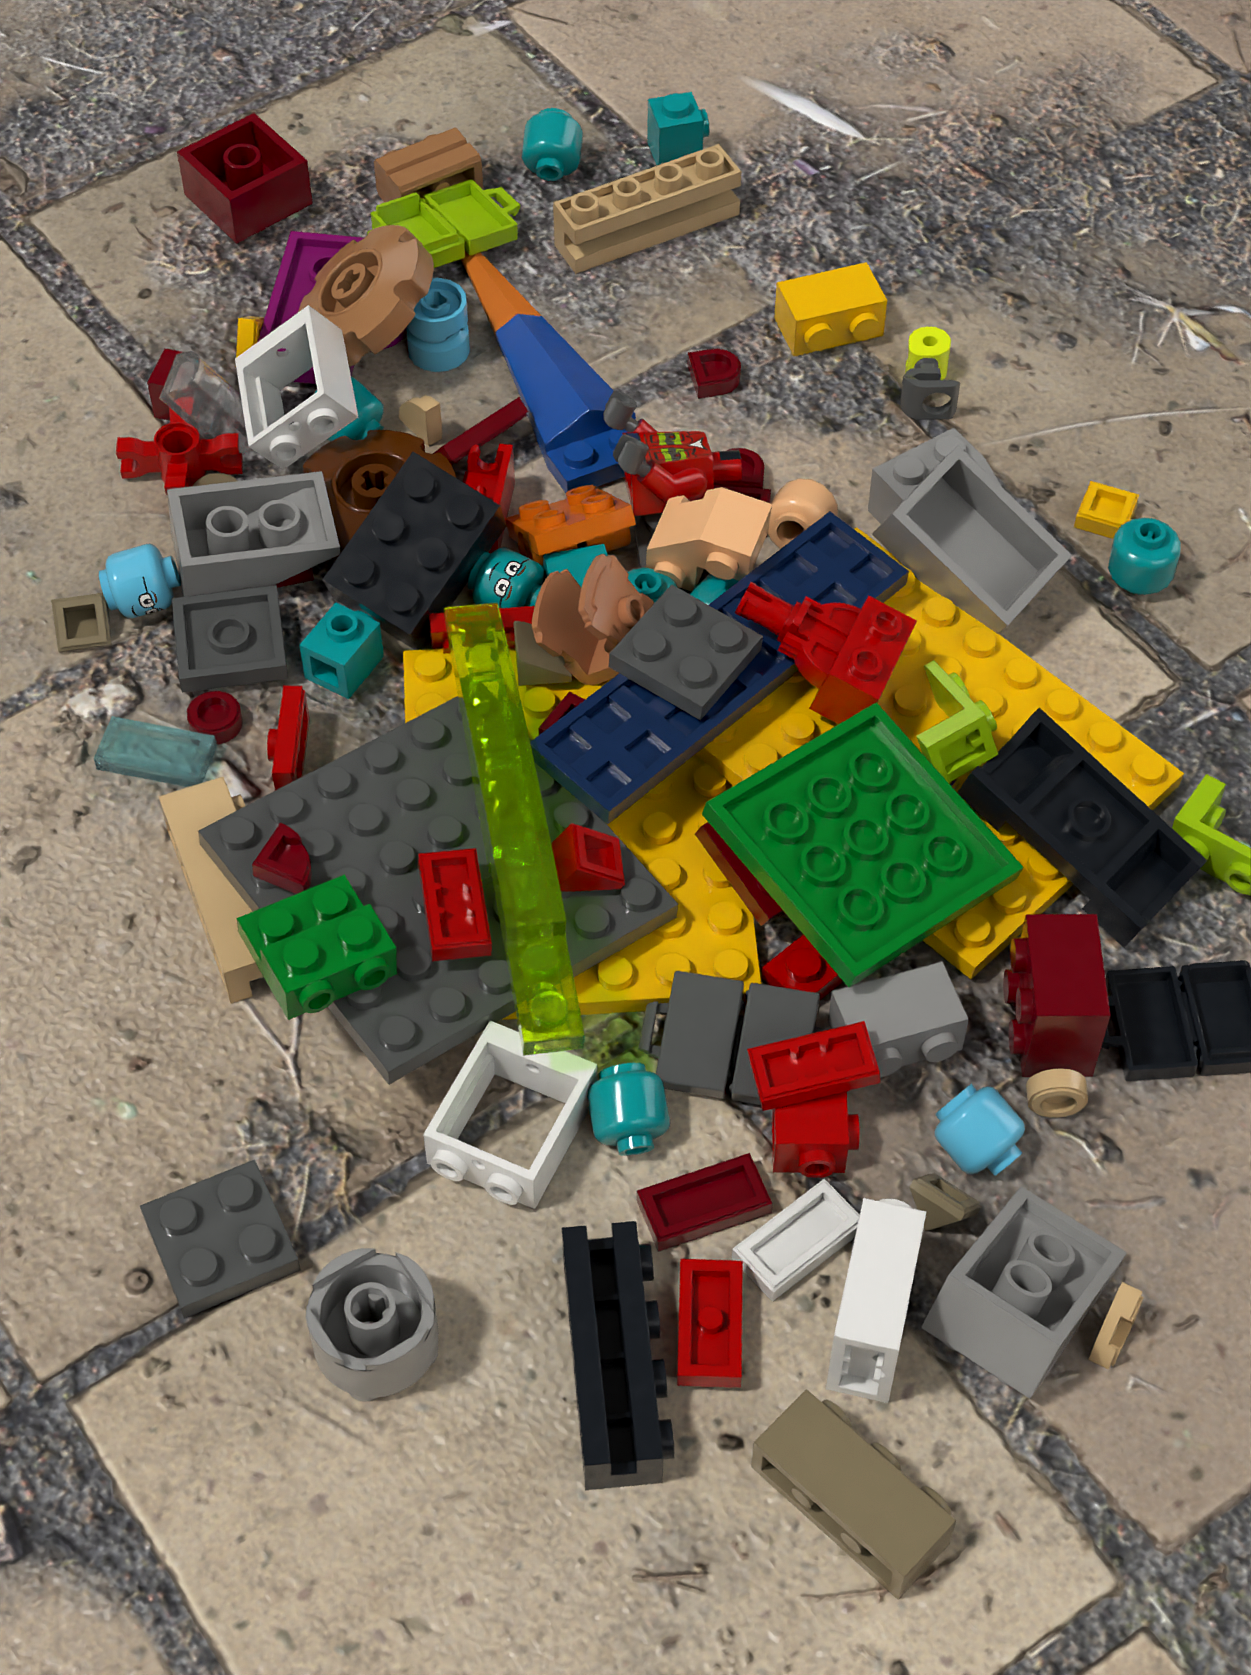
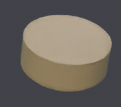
(1057, 1093)

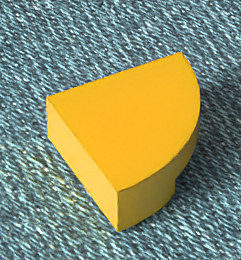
(248, 333)

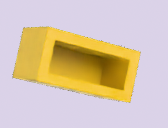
(830, 309)

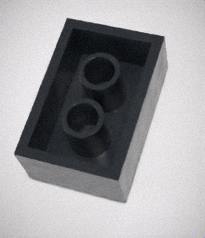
(415, 550)

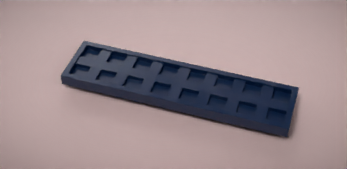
(632, 739)

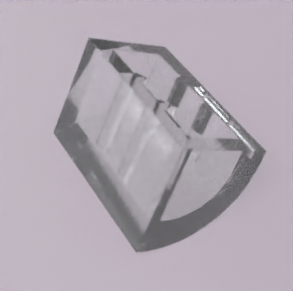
(204, 399)

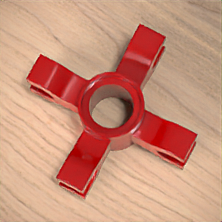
(179, 454)

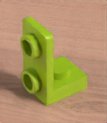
(964, 737)
(1199, 825)

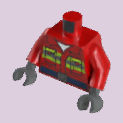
(665, 462)

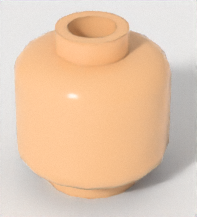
(797, 508)

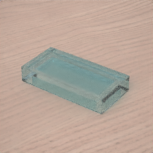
(155, 752)

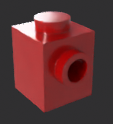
(814, 1136)

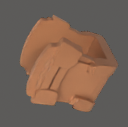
(587, 620)

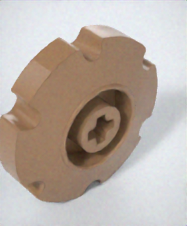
(372, 288)

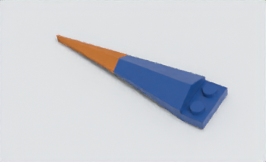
(553, 382)

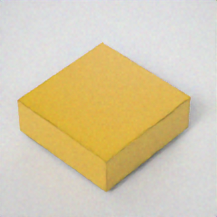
(1105, 509)

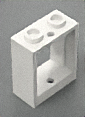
(264, 371)
(551, 1074)
(875, 1299)

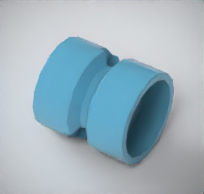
(440, 328)

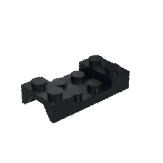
(1083, 825)

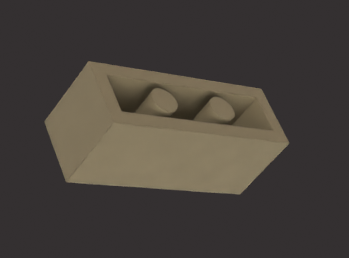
(854, 1492)

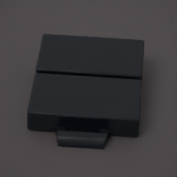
(1181, 1022)

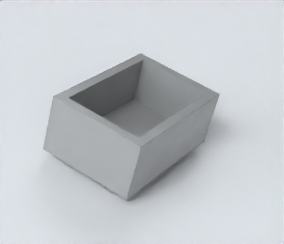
(972, 542)

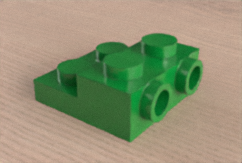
(318, 947)

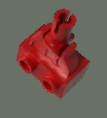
(834, 646)

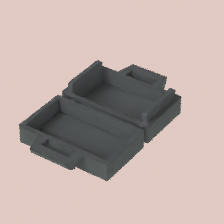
(709, 1036)

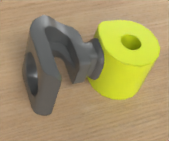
(926, 373)

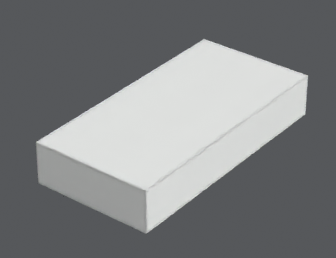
(797, 1240)

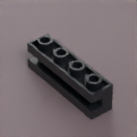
(613, 1358)

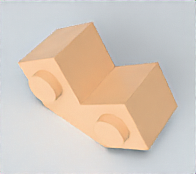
(709, 534)

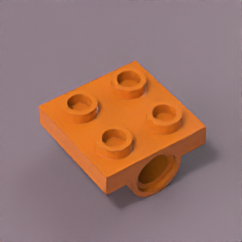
(580, 521)

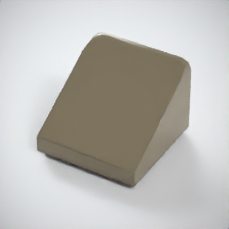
(81, 622)
(533, 662)

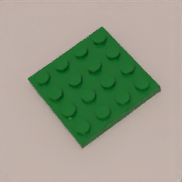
(862, 843)

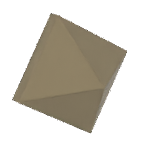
(941, 1201)

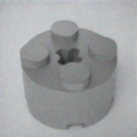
(379, 1355)

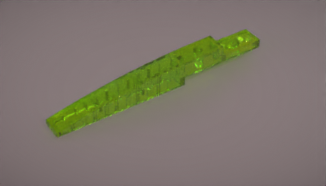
(514, 832)

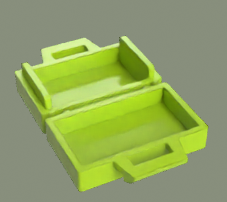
(453, 220)

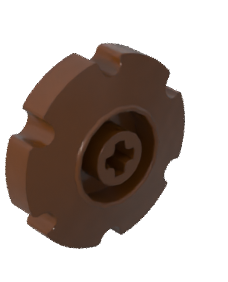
(361, 471)

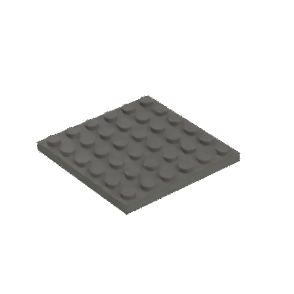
(371, 821)

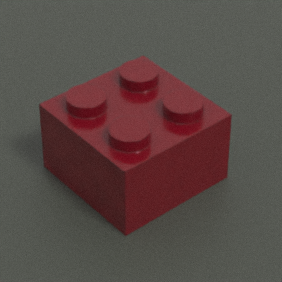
(245, 177)
(1057, 993)

